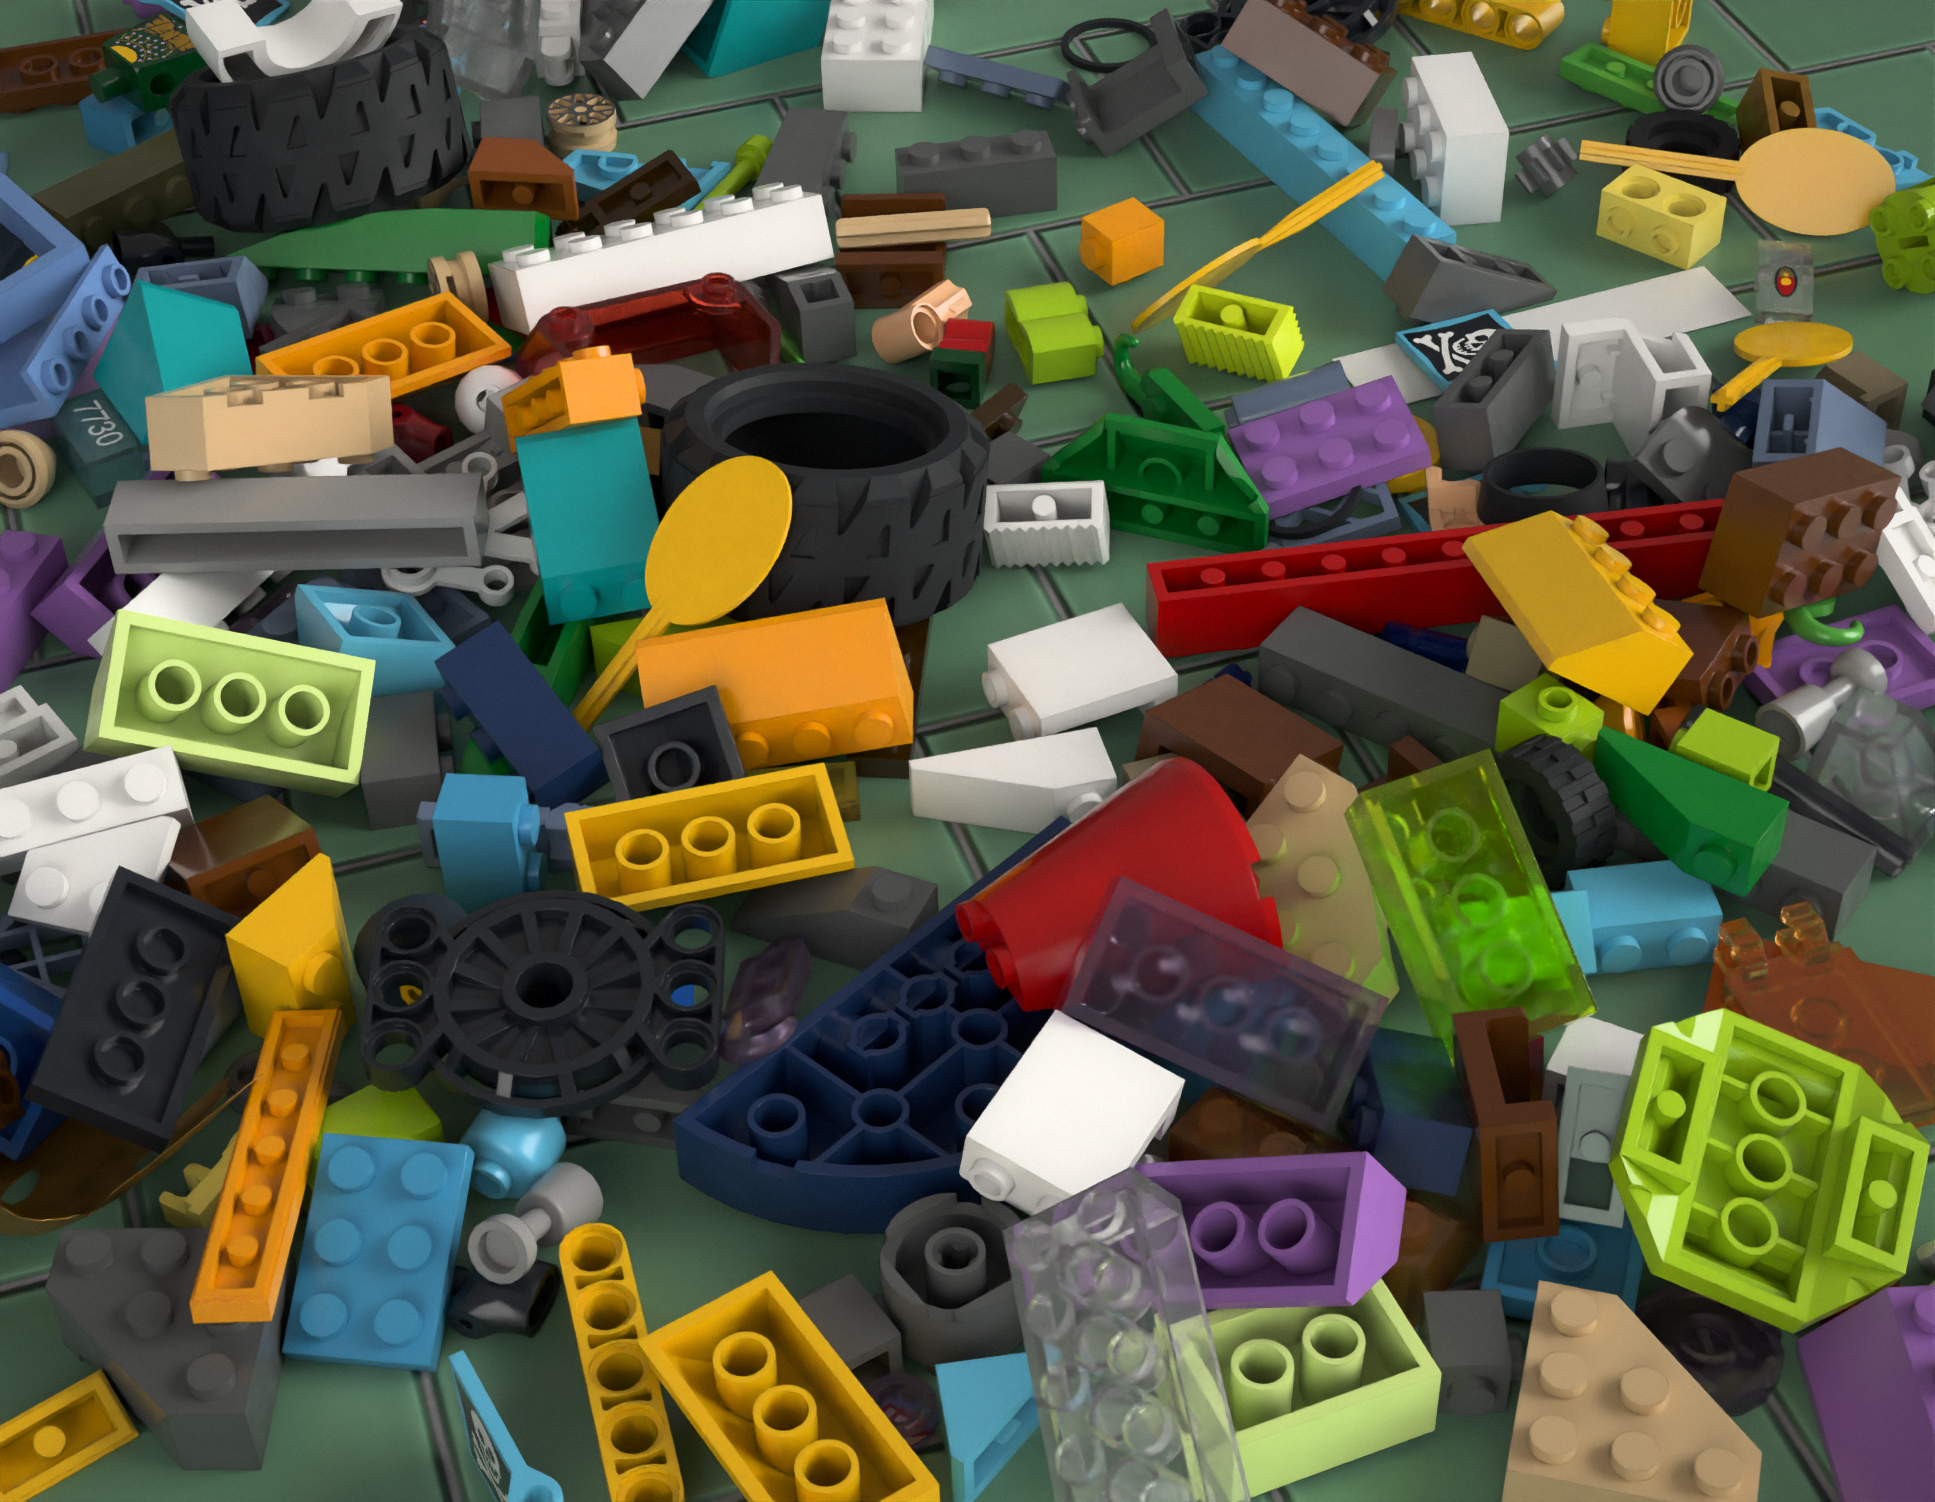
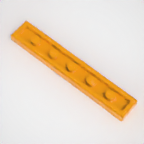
(268, 1169)

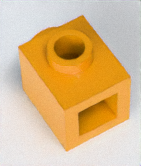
(1122, 241)

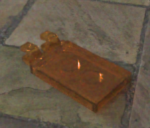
(1827, 1001)

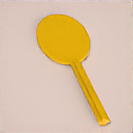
(1791, 179)
(1228, 263)
(1780, 346)
(703, 560)

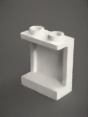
(1076, 673)
(1067, 1118)

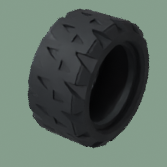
(322, 138)
(877, 477)

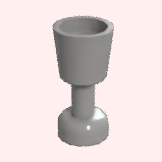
(1806, 711)
(554, 1205)

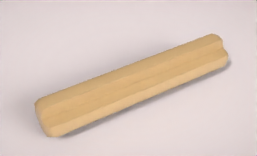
(913, 228)

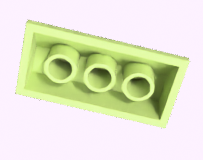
(231, 704)

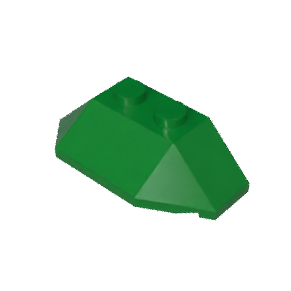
(1167, 483)

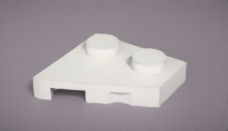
(67, 880)

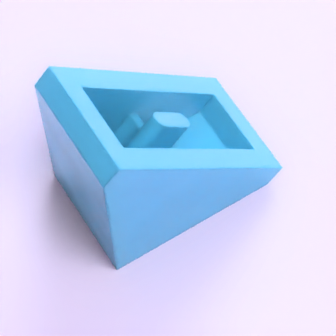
(983, 1418)

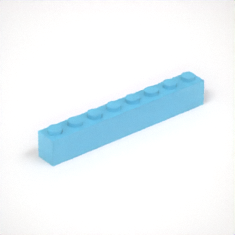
(1308, 157)

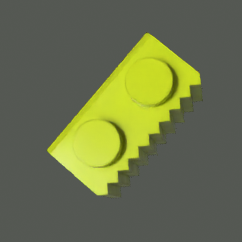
(1238, 333)

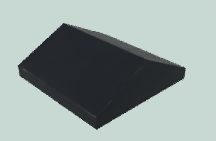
(670, 747)

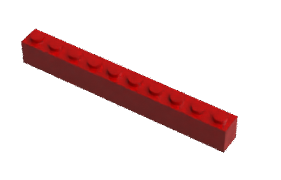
(1396, 578)

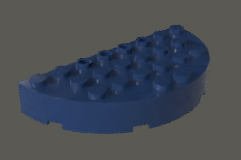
(868, 1088)

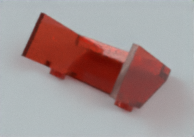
(659, 327)

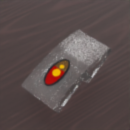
(1783, 281)

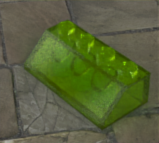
(1467, 898)

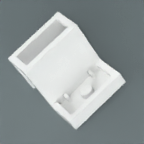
(1625, 378)

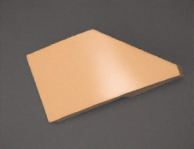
(1452, 502)

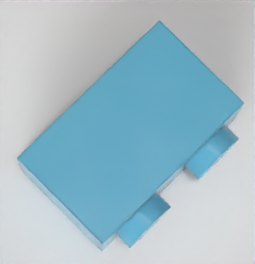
(1648, 916)

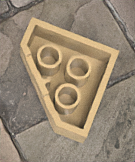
(268, 423)
(1319, 877)
(1617, 1414)

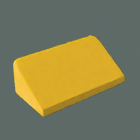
(61, 1437)

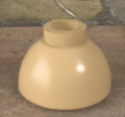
(25, 469)

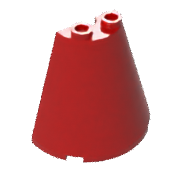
(1160, 829)

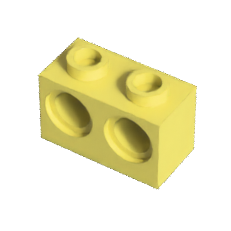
(1661, 216)

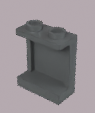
(1140, 91)

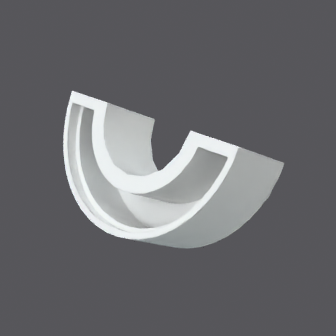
(311, 39)

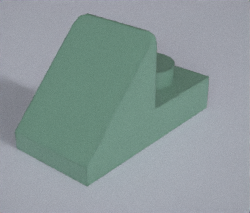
(1585, 1143)

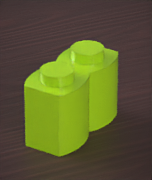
(1052, 332)

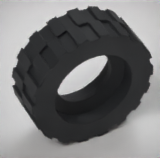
(1688, 134)
(1574, 798)

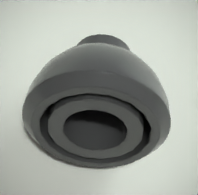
(1688, 79)

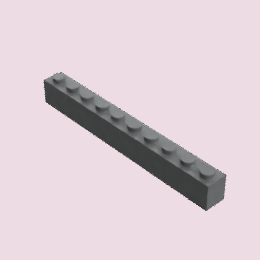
(1396, 693)

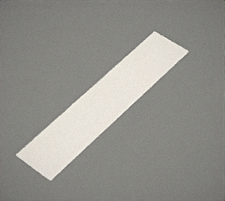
(1654, 306)

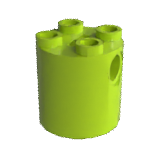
(1907, 237)

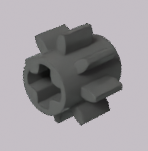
(1546, 165)

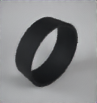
(1540, 466)

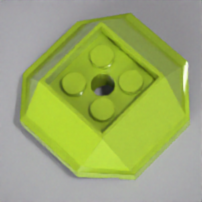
(1827, 1156)

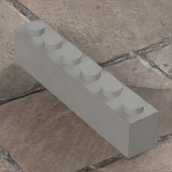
(297, 523)

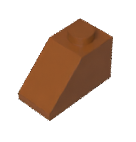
(522, 178)

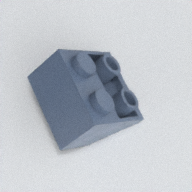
(221, 279)
(1814, 417)

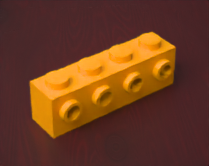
(575, 394)

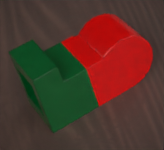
(964, 357)

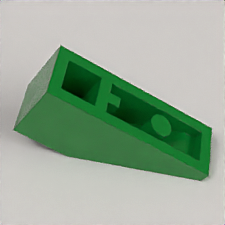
(1692, 813)

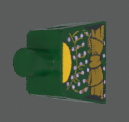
(146, 63)

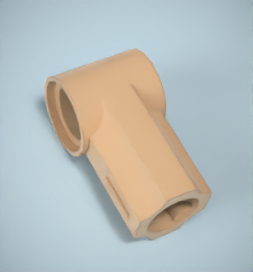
(919, 323)

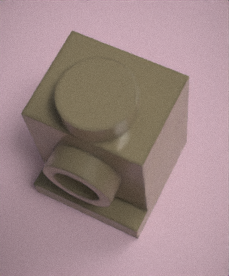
(1869, 385)

